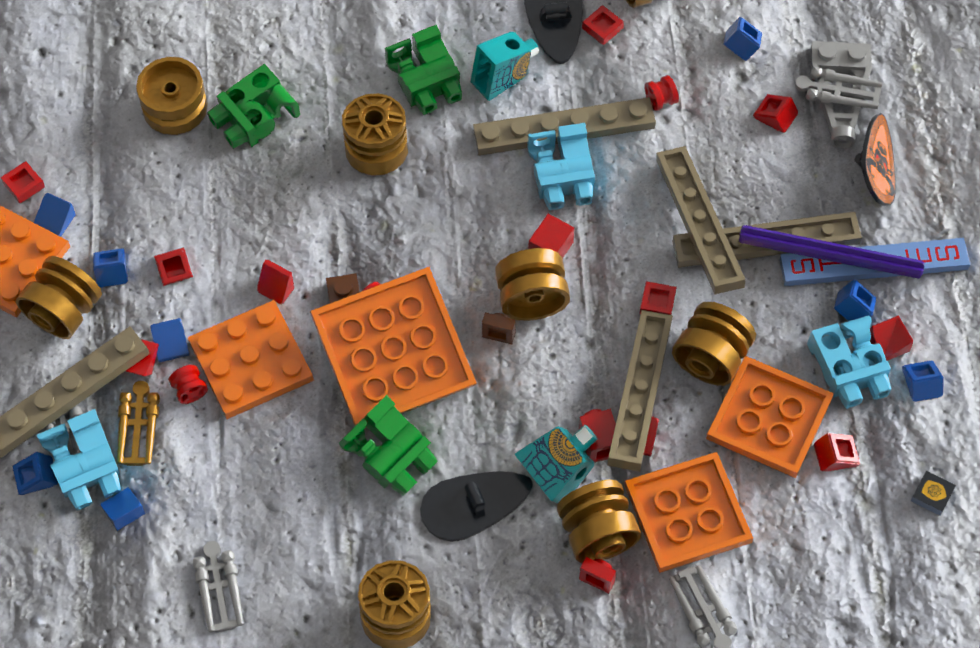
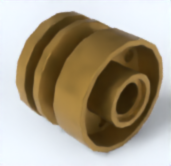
(375, 134)
(58, 297)
(714, 343)
(598, 520)
(394, 604)

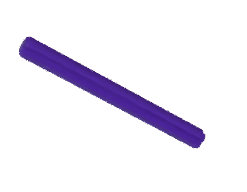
(831, 251)

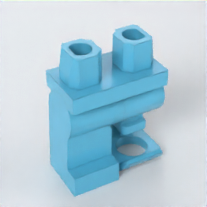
(567, 175)
(850, 371)
(85, 469)

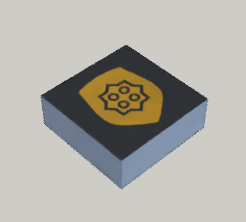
(933, 493)

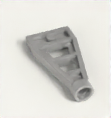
(845, 59)

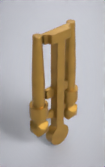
(140, 390)

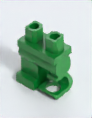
(433, 76)
(245, 110)
(399, 447)

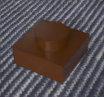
(342, 286)
(498, 327)

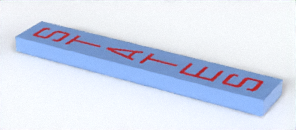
(937, 256)

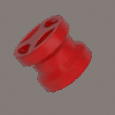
(662, 92)
(188, 384)

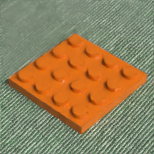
(394, 345)

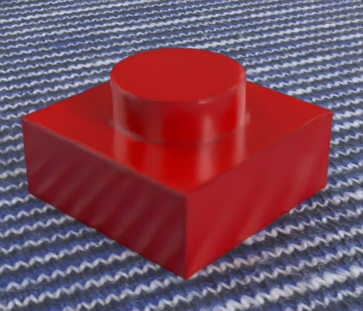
(602, 25)
(22, 182)
(658, 298)
(597, 574)

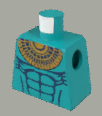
(501, 63)
(559, 460)

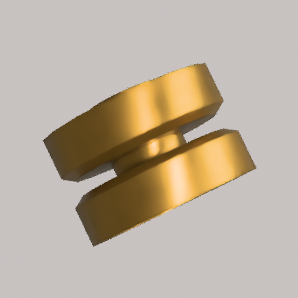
(172, 95)
(532, 284)

